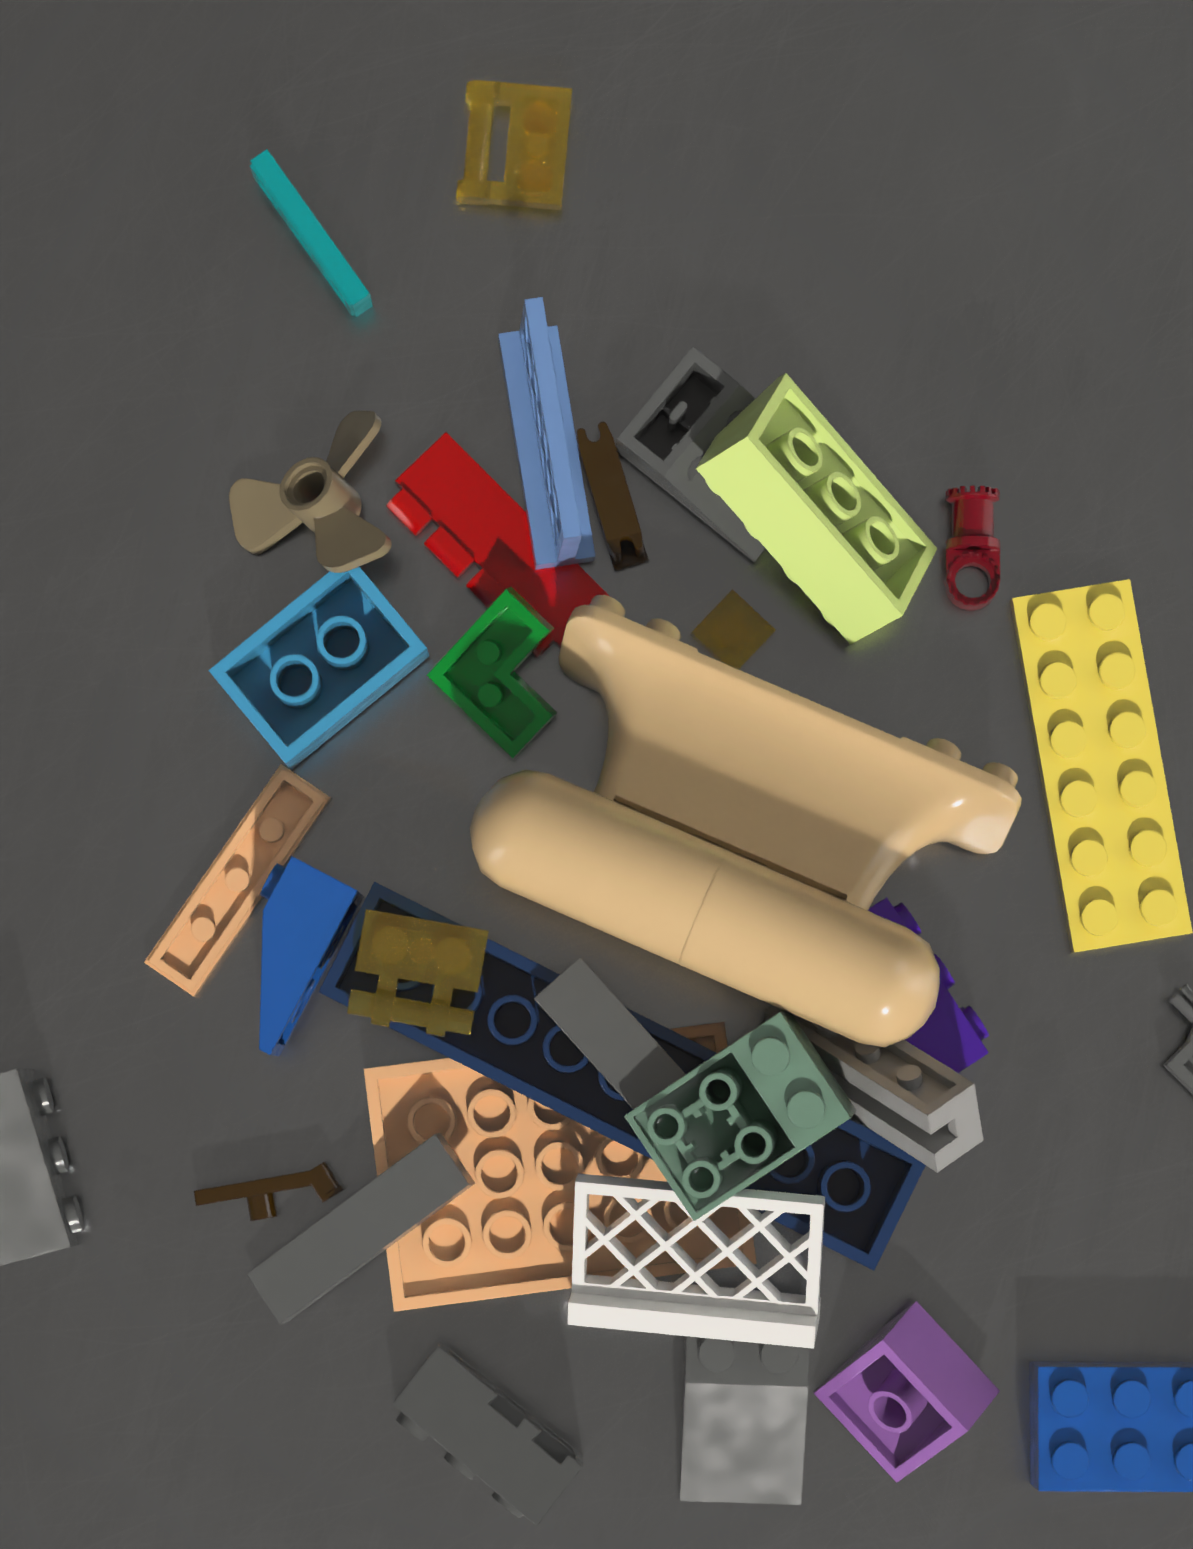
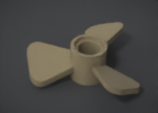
(318, 497)

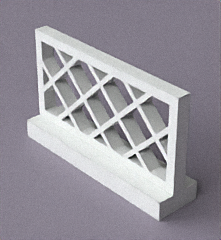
(690, 1308)

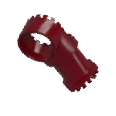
(972, 542)

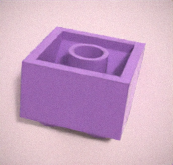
(907, 1392)

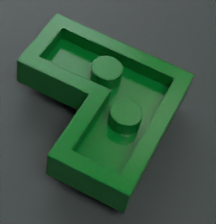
(482, 674)

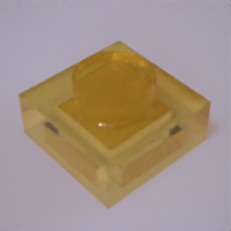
(733, 631)

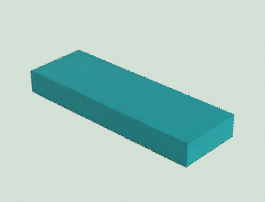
(310, 234)

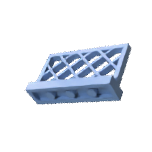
(545, 441)

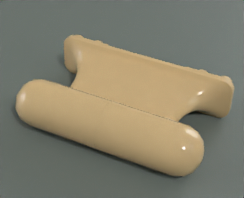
(741, 830)

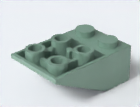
(740, 1114)

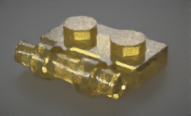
(421, 953)

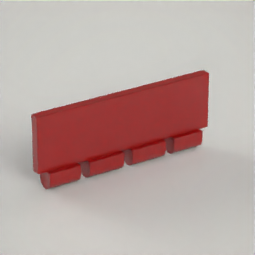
(485, 528)

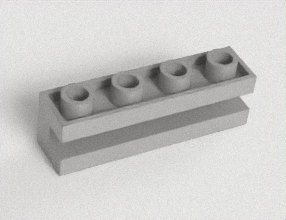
(902, 1094)

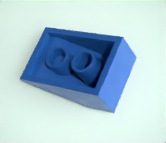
(299, 936)

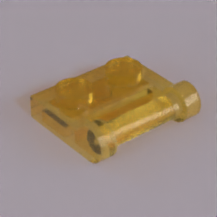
(534, 145)

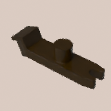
(612, 498)
(261, 1191)

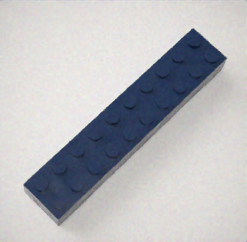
(525, 1050)

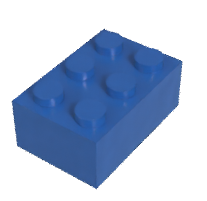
(1111, 1426)

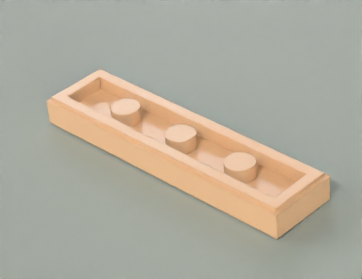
(235, 880)

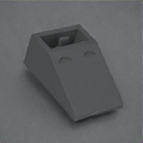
(676, 431)

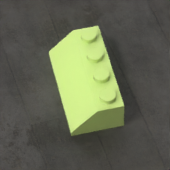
(818, 510)

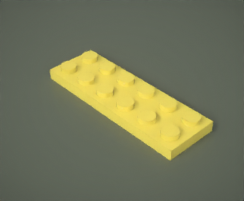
(1100, 766)

